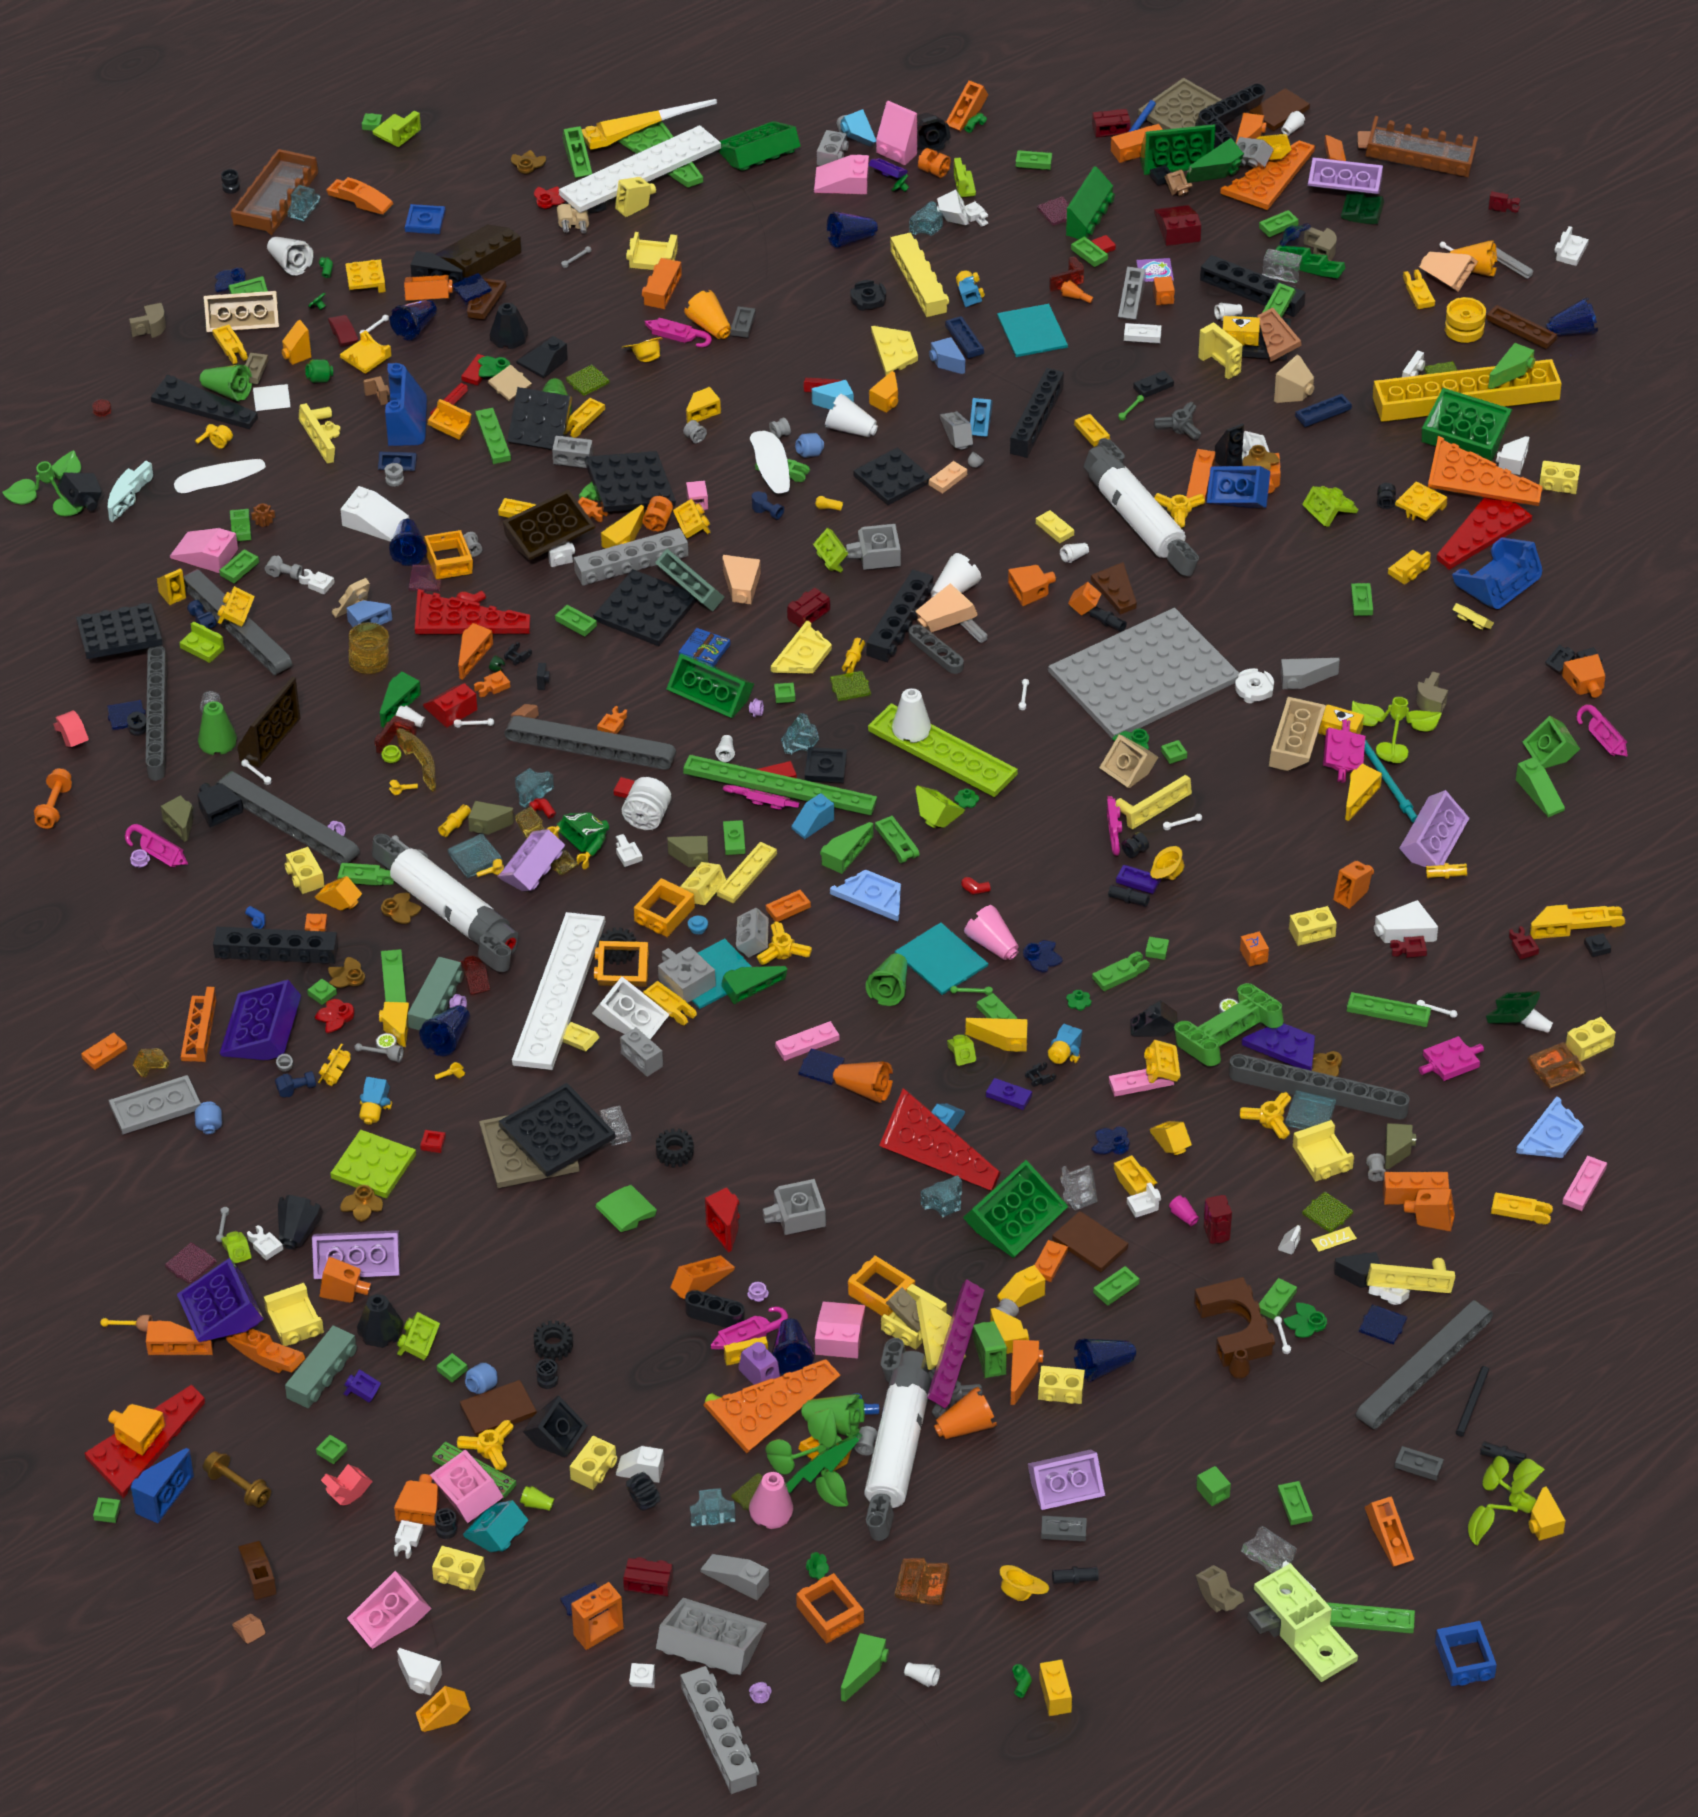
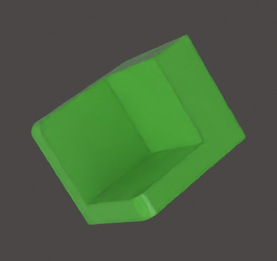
(1213, 1486)

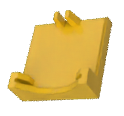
(365, 275)
(366, 353)
(1421, 501)

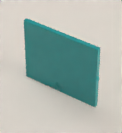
(1032, 330)
(722, 958)
(941, 958)

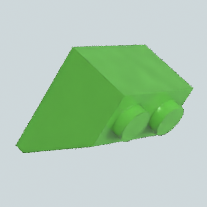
(1551, 743)

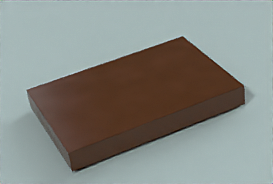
(1278, 108)
(1090, 1241)
(498, 1405)

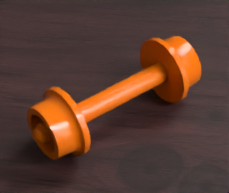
(46, 814)

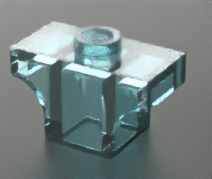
(302, 202)
(926, 220)
(800, 735)
(533, 785)
(943, 1196)
(712, 1509)

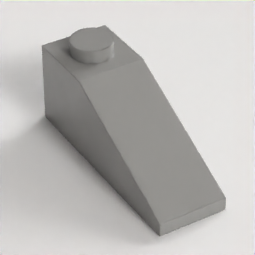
(1132, 293)
(957, 429)
(1305, 672)
(738, 1574)

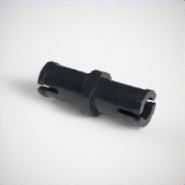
(1108, 618)
(1129, 895)
(1504, 1451)
(1075, 1575)

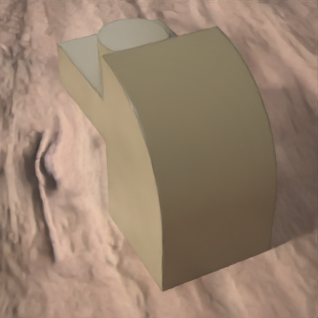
(1323, 242)
(151, 323)
(1430, 696)
(1217, 1590)

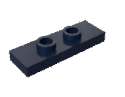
(964, 337)
(1323, 410)

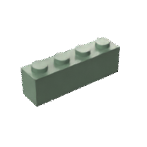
(689, 580)
(435, 992)
(320, 1367)

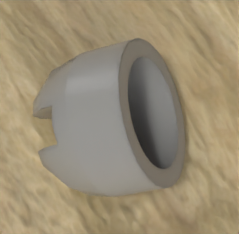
(975, 460)
(284, 1059)

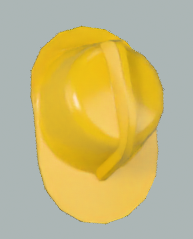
(647, 350)
(1168, 863)
(1020, 1584)

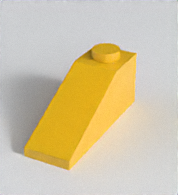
(623, 530)
(1363, 786)
(1001, 1033)

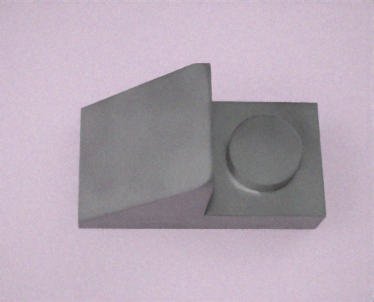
(1265, 1620)

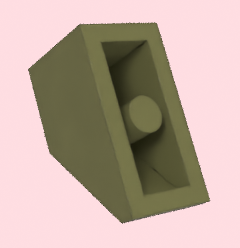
(178, 816)
(489, 818)
(689, 849)
(1398, 1143)

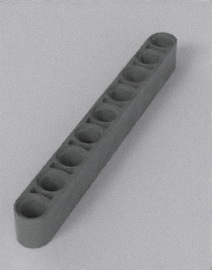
(249, 635)
(156, 713)
(590, 742)
(291, 820)
(1345, 1091)
(1424, 1364)

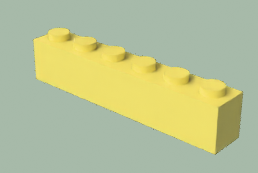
(919, 274)

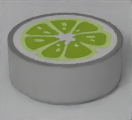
(1226, 1004)
(385, 1040)

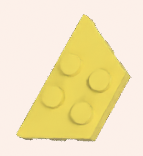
(894, 348)
(803, 652)
(934, 1327)

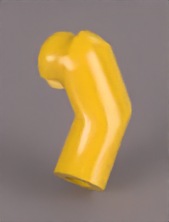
(825, 503)

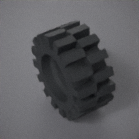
(618, 955)
(674, 1138)
(553, 1331)

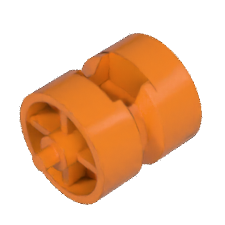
(933, 162)
(657, 513)

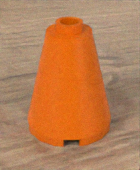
(866, 1079)
(966, 1416)

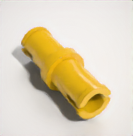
(853, 655)
(454, 820)
(1446, 870)

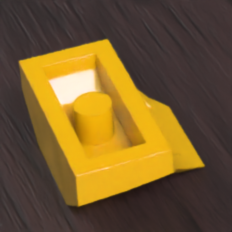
(1132, 1175)

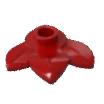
(548, 198)
(335, 1014)

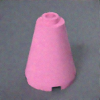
(992, 933)
(771, 1502)

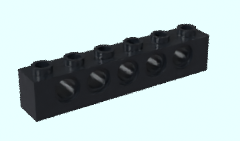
(1246, 283)
(1036, 412)
(899, 616)
(275, 945)

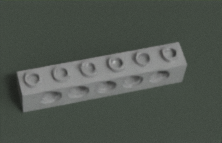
(628, 556)
(736, 1776)

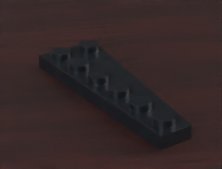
(194, 400)

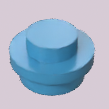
(697, 924)

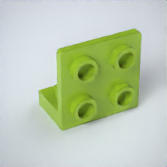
(398, 129)
(1326, 502)

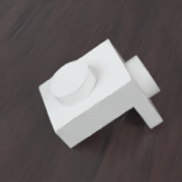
(561, 554)
(1144, 1202)
(642, 1675)

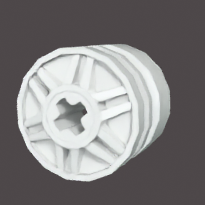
(646, 803)

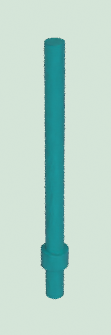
(1404, 804)

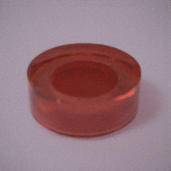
(101, 407)

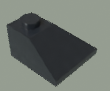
(545, 357)
(555, 1428)

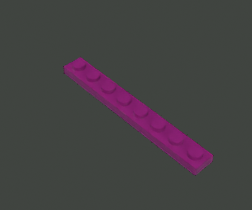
(955, 1344)

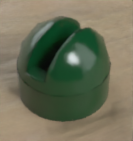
(495, 664)

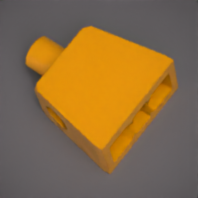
(137, 1426)

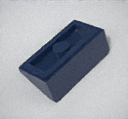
(405, 459)

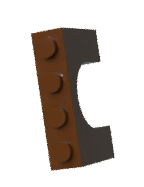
(1236, 1298)

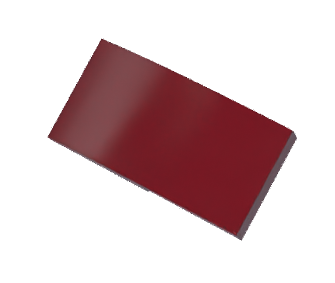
(343, 330)

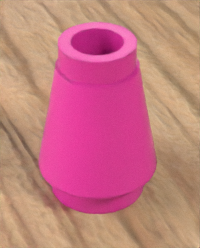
(1182, 1209)

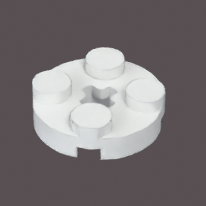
(1254, 693)

